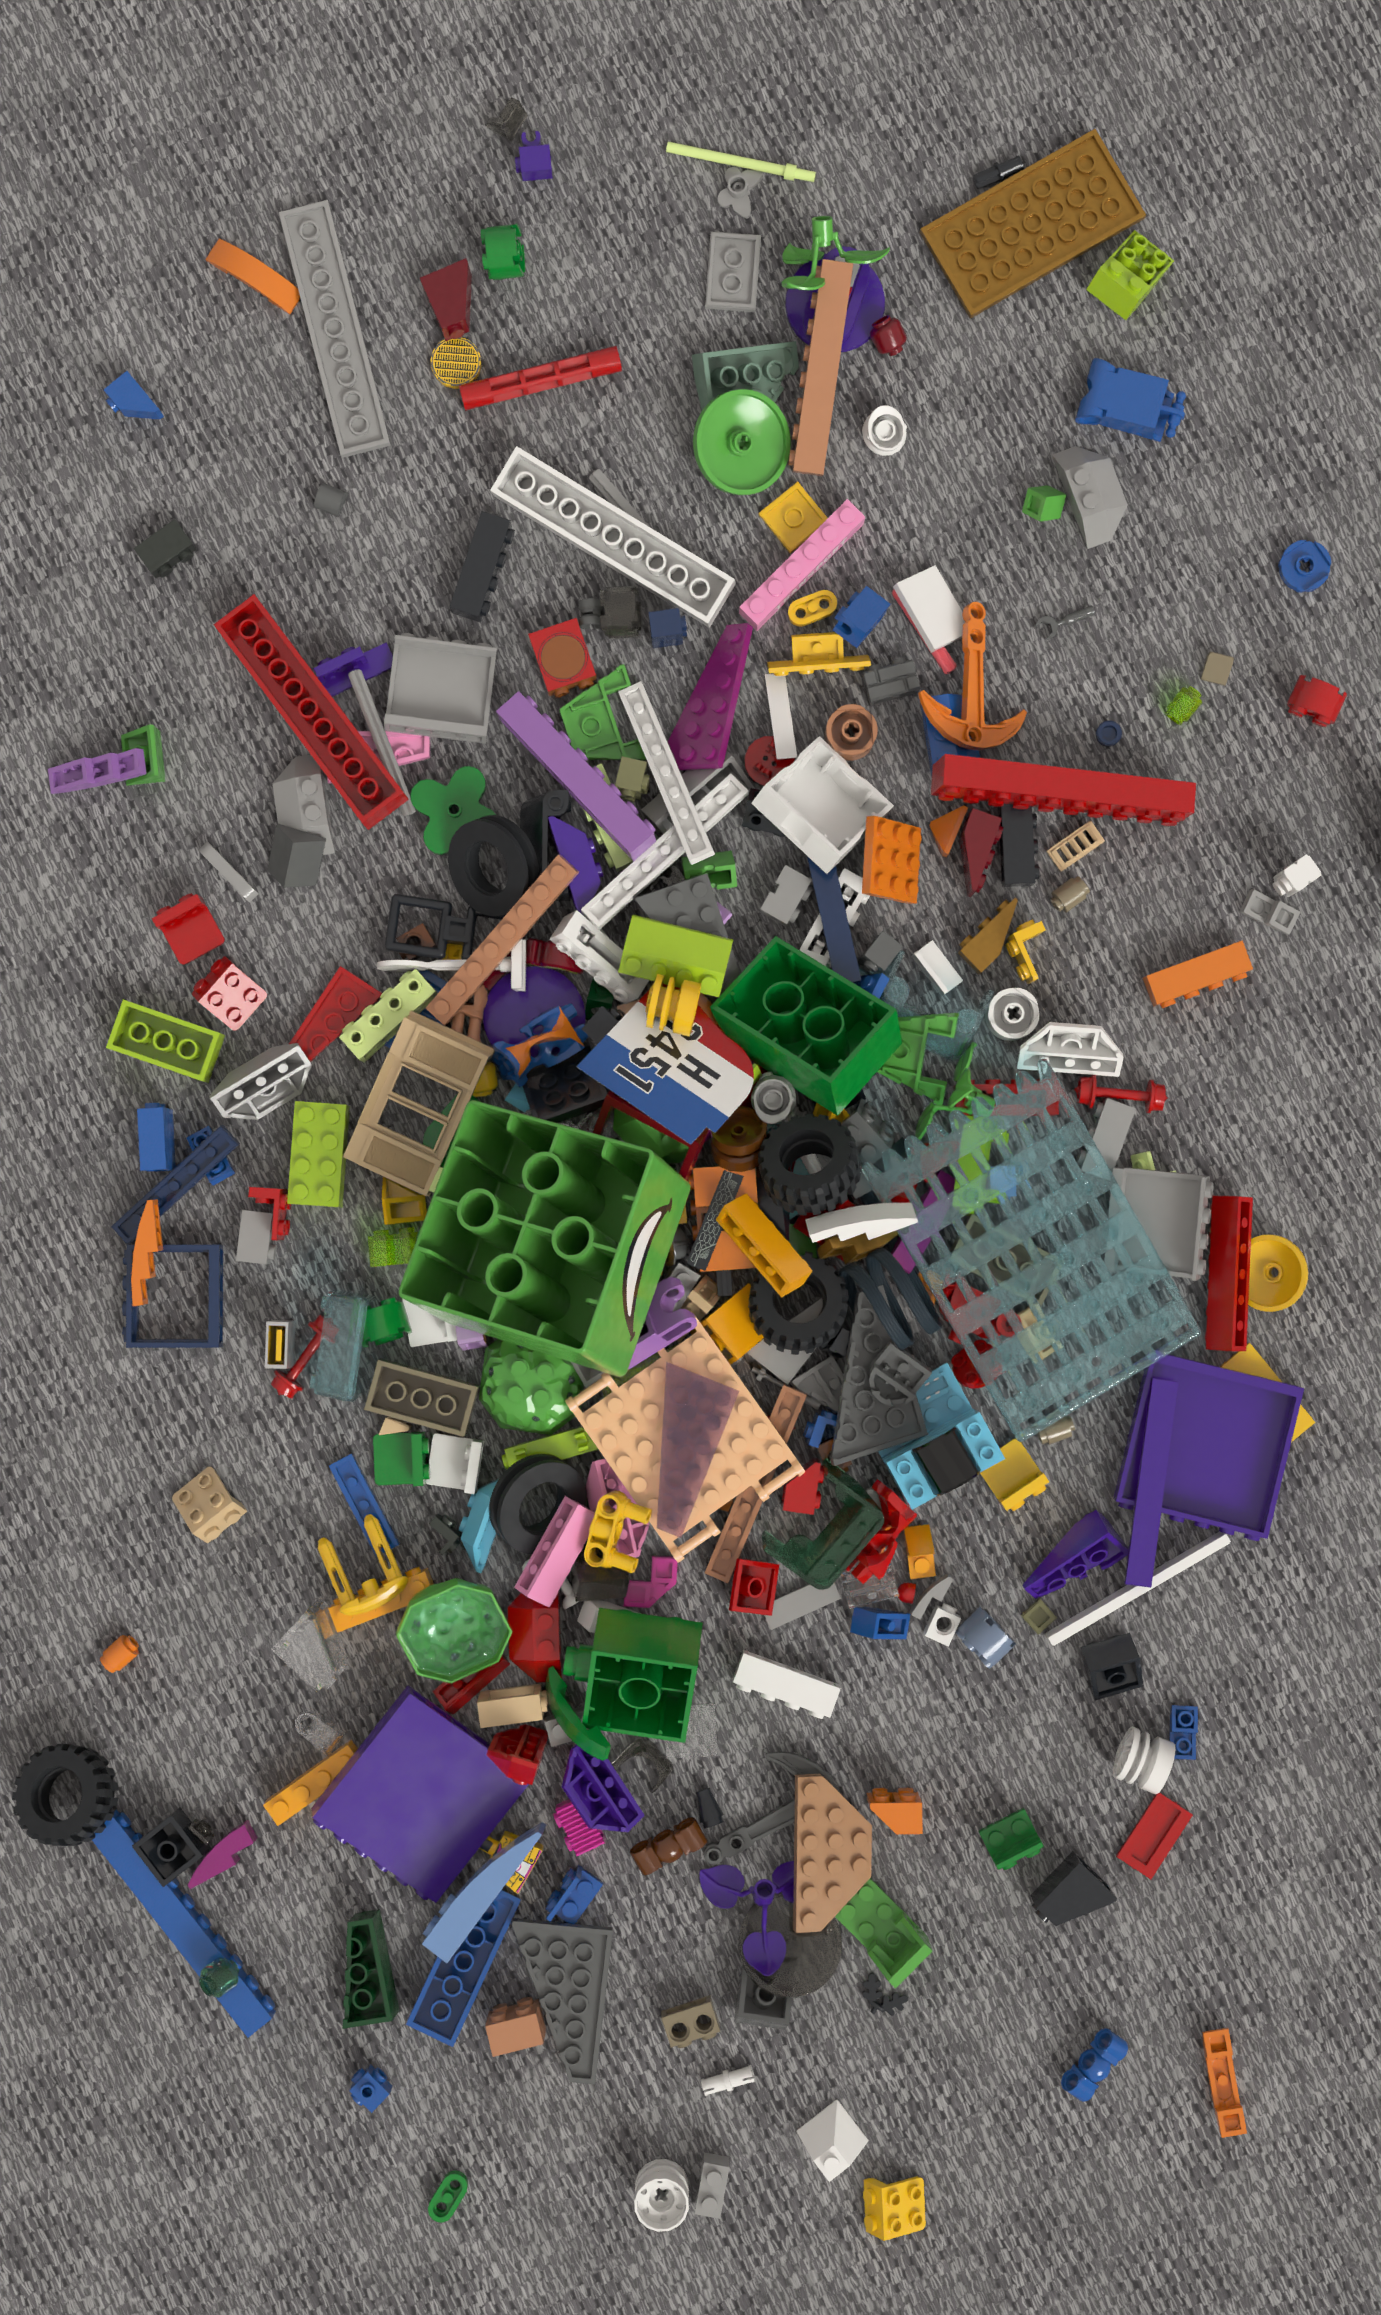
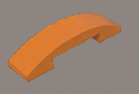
(254, 274)
(1223, 2082)

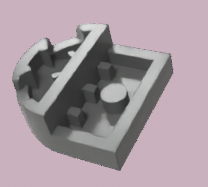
(896, 1375)

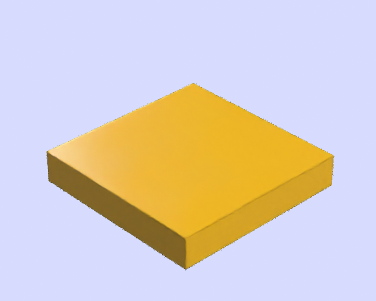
(793, 517)

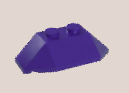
(577, 851)
(599, 1793)

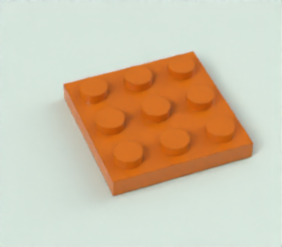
(891, 860)

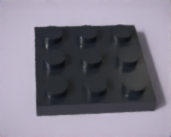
(563, 1090)

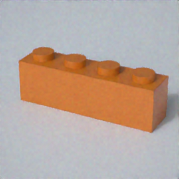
(1198, 973)

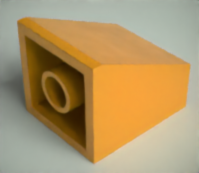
(732, 1327)

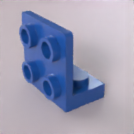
(575, 1895)

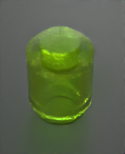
(1184, 705)

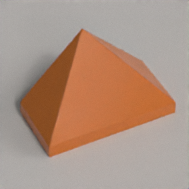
(946, 829)

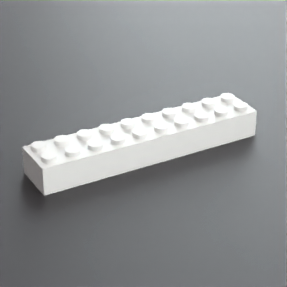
(613, 537)

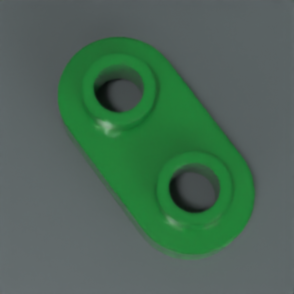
(449, 2195)

